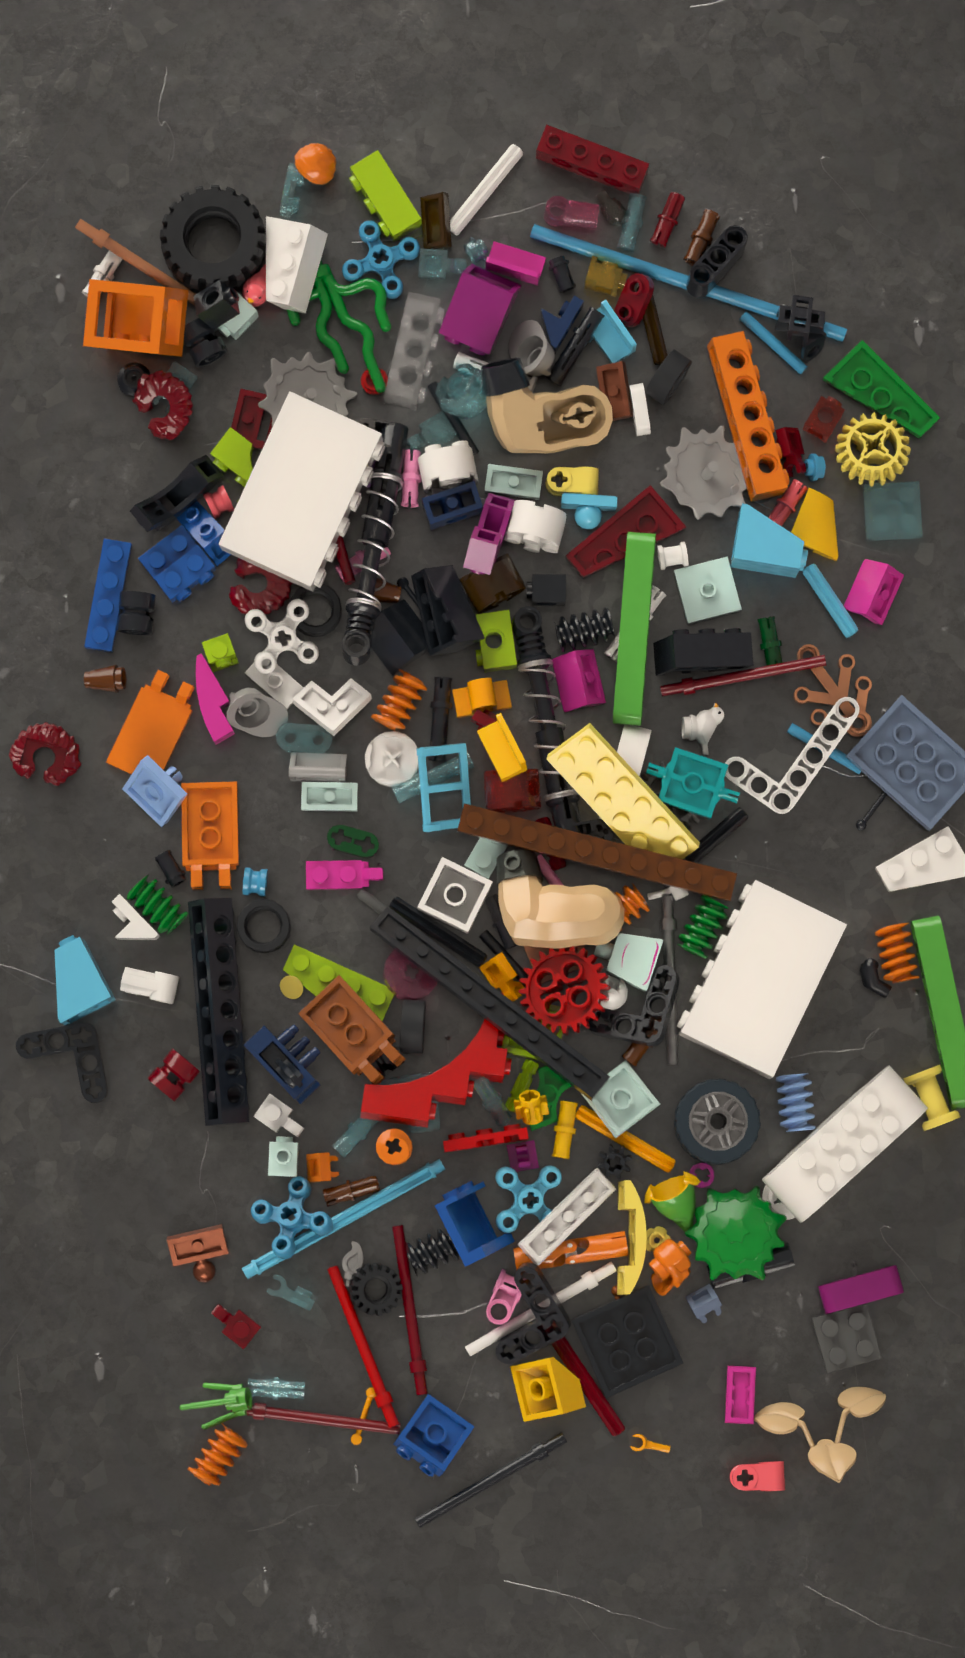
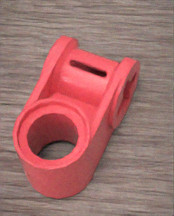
(763, 1476)

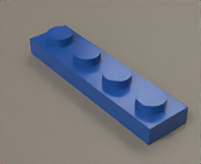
(105, 603)

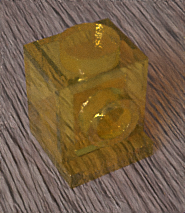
(605, 277)

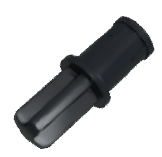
(493, 905)

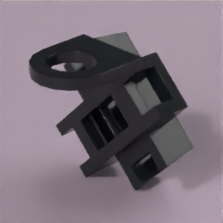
(812, 331)

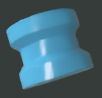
(255, 882)

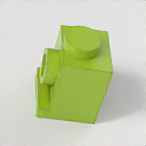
(220, 653)

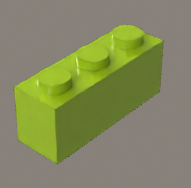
(384, 196)

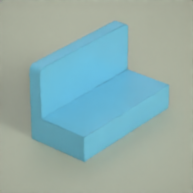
(613, 336)

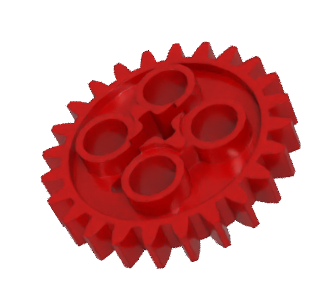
(570, 1013)

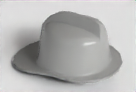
(532, 347)
(256, 713)

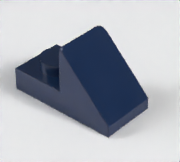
(557, 328)

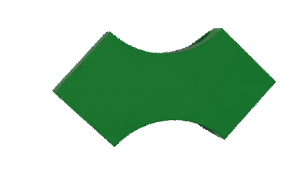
(553, 1087)

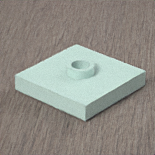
(707, 590)
(623, 1100)

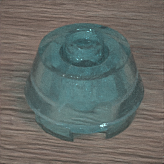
(462, 392)

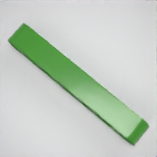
(634, 628)
(942, 1005)

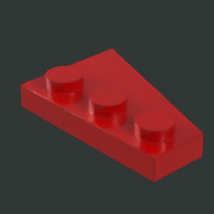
(485, 1137)

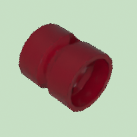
(180, 1067)

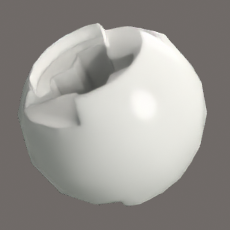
(617, 994)

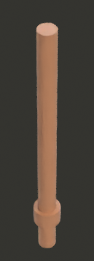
(102, 239)

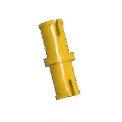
(564, 1129)

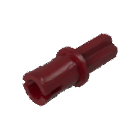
(667, 219)

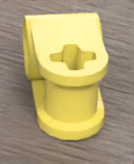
(575, 480)

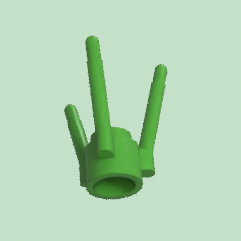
(238, 1400)

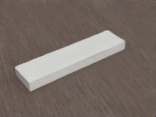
(566, 1216)

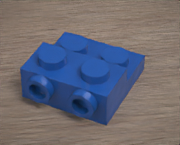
(178, 564)
(433, 1436)

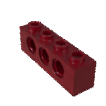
(592, 160)

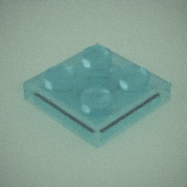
(892, 511)

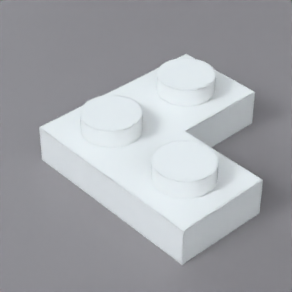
(335, 710)

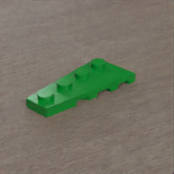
(879, 388)

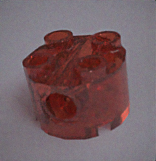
(515, 794)

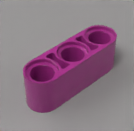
(861, 1289)

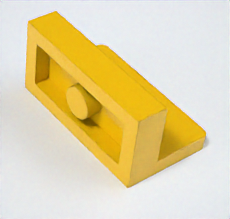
(502, 749)

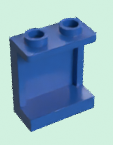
(469, 1224)

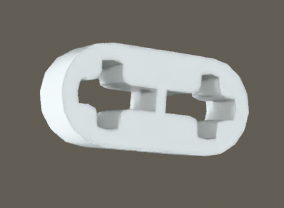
(640, 410)

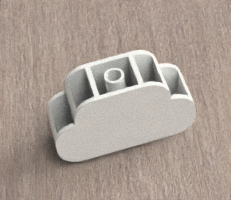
(844, 1143)

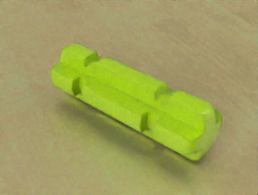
(522, 1082)

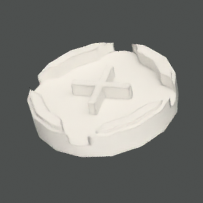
(391, 758)

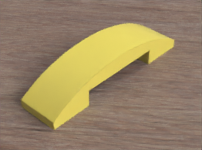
(637, 1237)

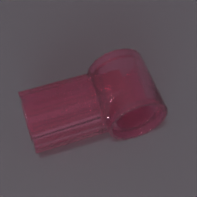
(575, 213)

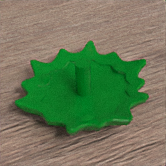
(736, 1233)

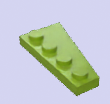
(318, 972)

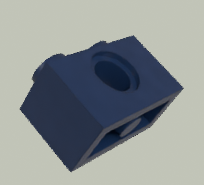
(452, 505)

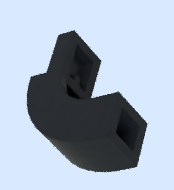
(178, 496)

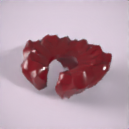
(175, 392)
(268, 600)
(48, 736)

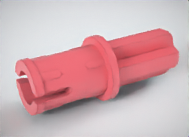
(788, 502)

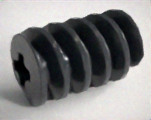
(584, 629)
(431, 1251)

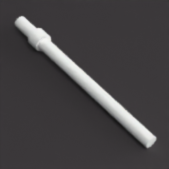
(589, 1280)

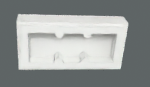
(276, 684)

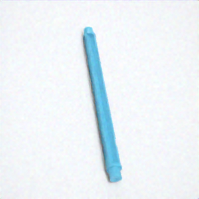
(350, 1215)

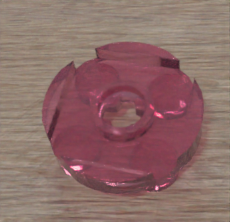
(403, 986)

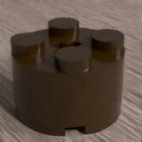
(490, 590)

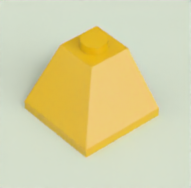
(546, 1389)

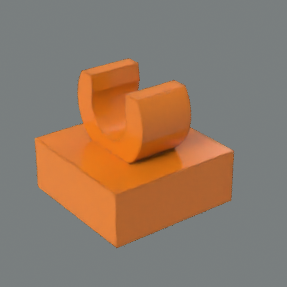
(319, 1167)

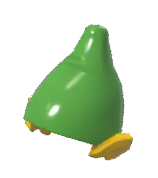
(675, 1199)

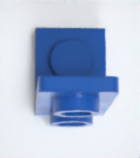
(204, 531)

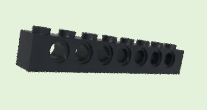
(218, 1011)

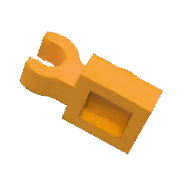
(501, 975)

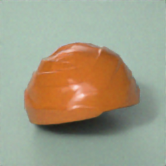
(316, 163)

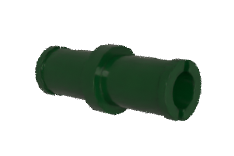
(770, 641)

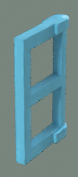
(425, 789)

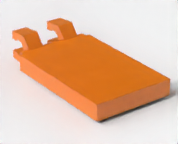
(152, 725)
(210, 831)

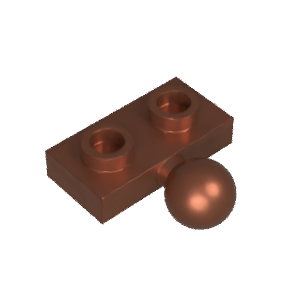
(615, 385)
(198, 1247)

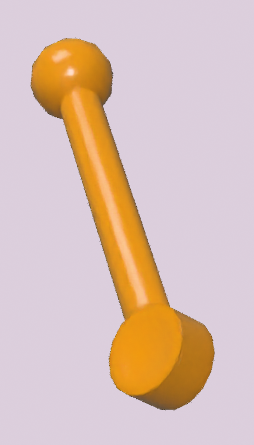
(370, 1393)

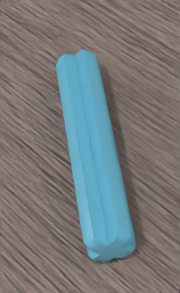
(830, 600)

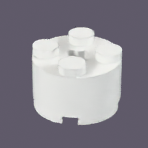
(447, 466)
(535, 526)

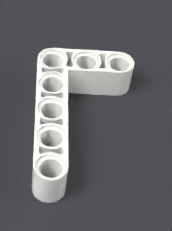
(801, 763)

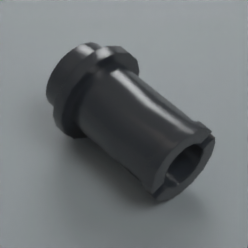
(562, 274)
(170, 868)

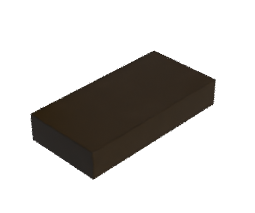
(436, 221)

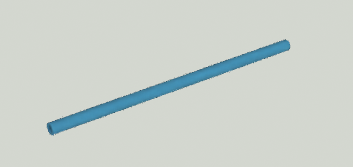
(668, 276)

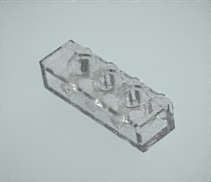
(416, 308)

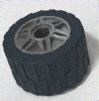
(739, 1117)

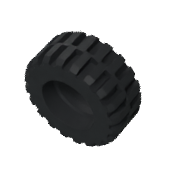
(208, 205)

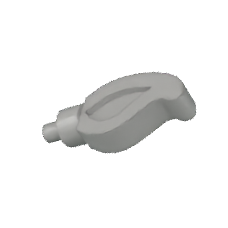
(352, 1261)

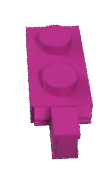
(340, 874)

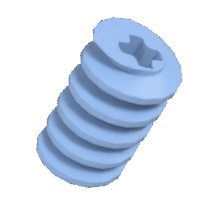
(795, 1102)

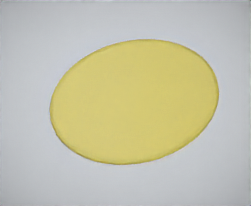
(291, 987)

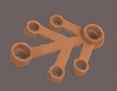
(836, 692)

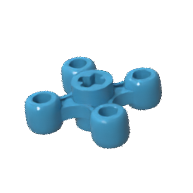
(376, 250)
(289, 1228)

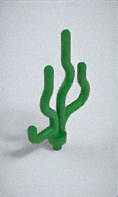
(329, 289)

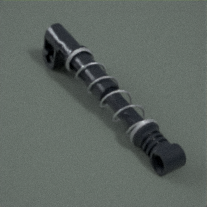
(376, 536)
(535, 663)

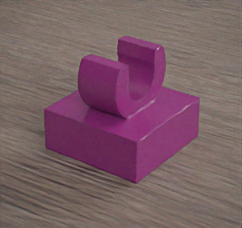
(523, 1156)

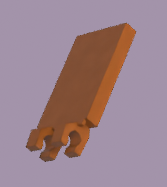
(351, 1029)

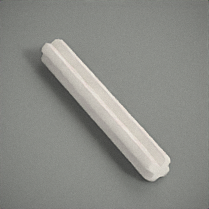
(485, 189)

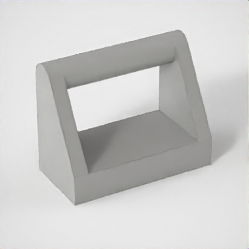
(318, 767)

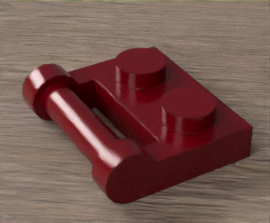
(249, 417)

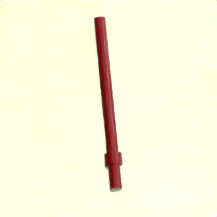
(383, 1398)

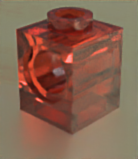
(815, 426)

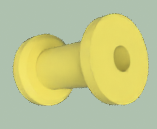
(932, 1097)

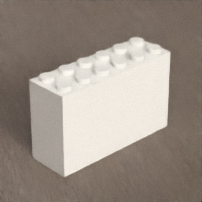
(302, 492)
(761, 979)

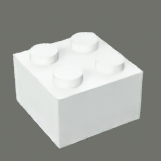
(455, 895)

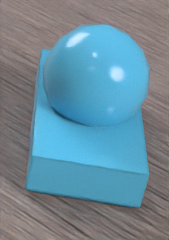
(588, 507)

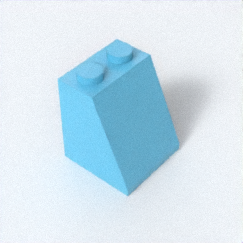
(766, 546)
(78, 981)

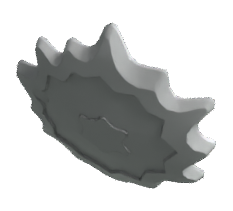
(309, 380)
(705, 473)

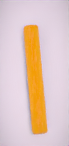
(627, 1139)

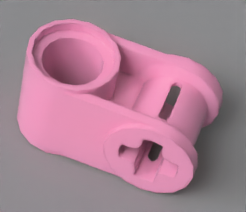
(503, 1295)

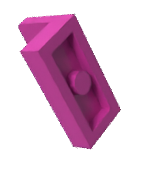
(515, 263)
(873, 590)
(578, 680)

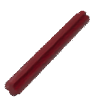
(588, 1385)

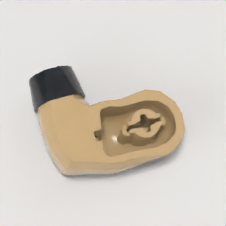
(542, 419)

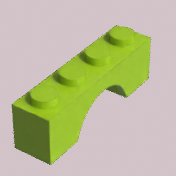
(235, 454)

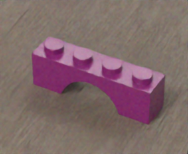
(489, 534)

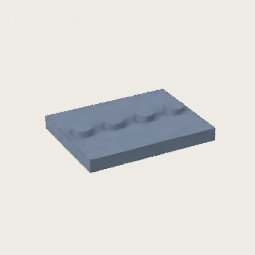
(912, 762)

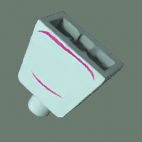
(631, 958)

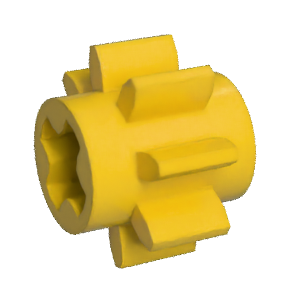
(531, 1107)

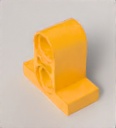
(481, 695)

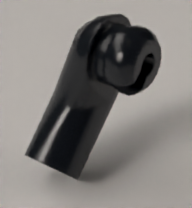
(871, 978)

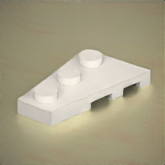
(927, 862)

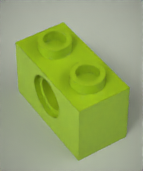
(504, 656)

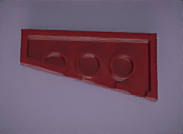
(608, 543)

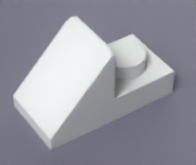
(137, 928)

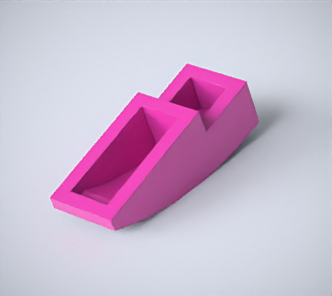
(212, 701)

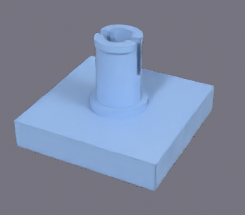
(155, 790)

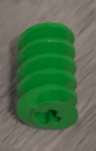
(156, 905)
(703, 926)

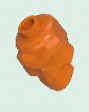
(669, 1265)

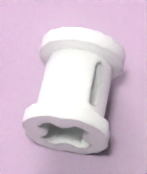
(672, 555)

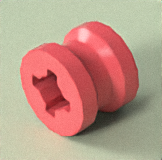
(218, 502)

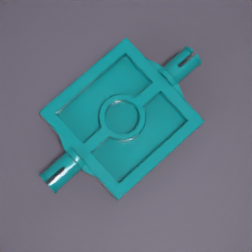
(693, 783)

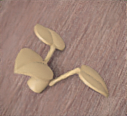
(827, 1457)

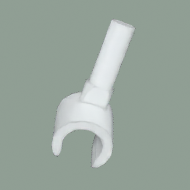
(676, 893)

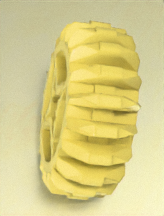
(857, 434)

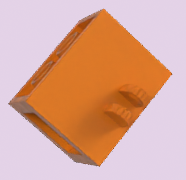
(137, 317)

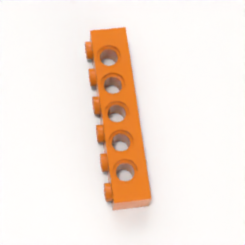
(758, 484)

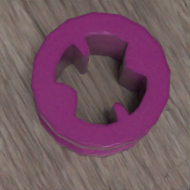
(702, 1166)

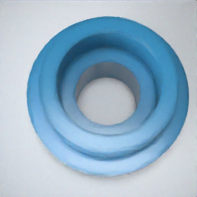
(815, 467)

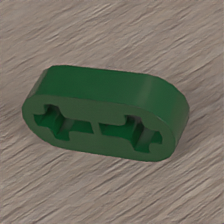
(354, 834)

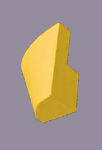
(817, 524)

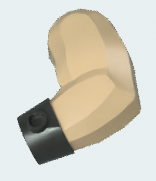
(553, 913)

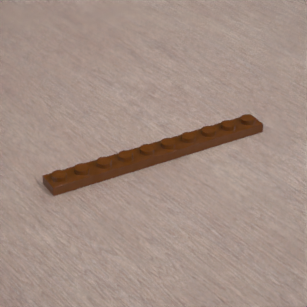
(597, 852)

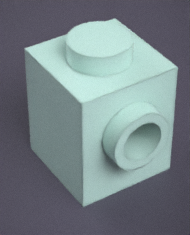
(283, 1157)

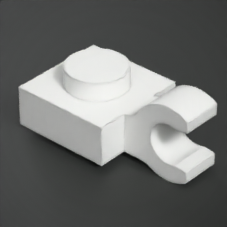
(276, 1115)

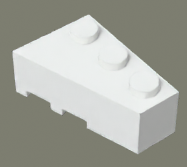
(292, 262)

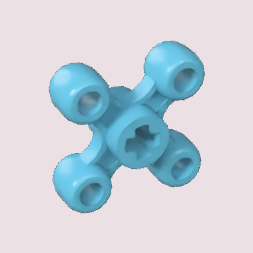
(521, 1191)

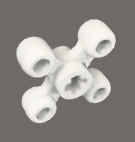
(271, 630)

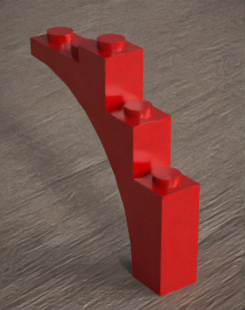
(412, 1101)

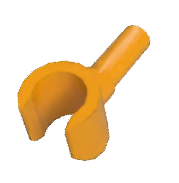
(650, 1445)

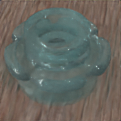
(475, 250)

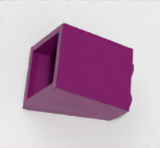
(479, 309)

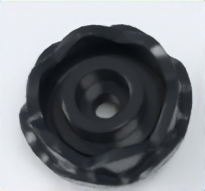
(126, 374)

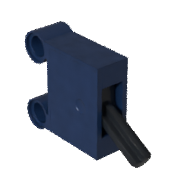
(283, 1062)

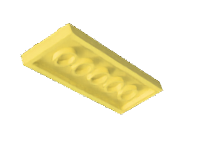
(620, 795)

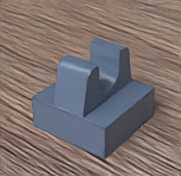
(703, 1302)

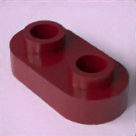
(635, 301)

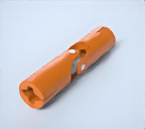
(598, 1248)

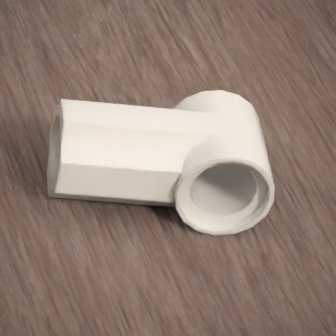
(156, 985)

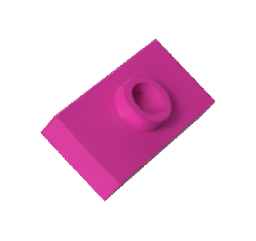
(740, 1394)

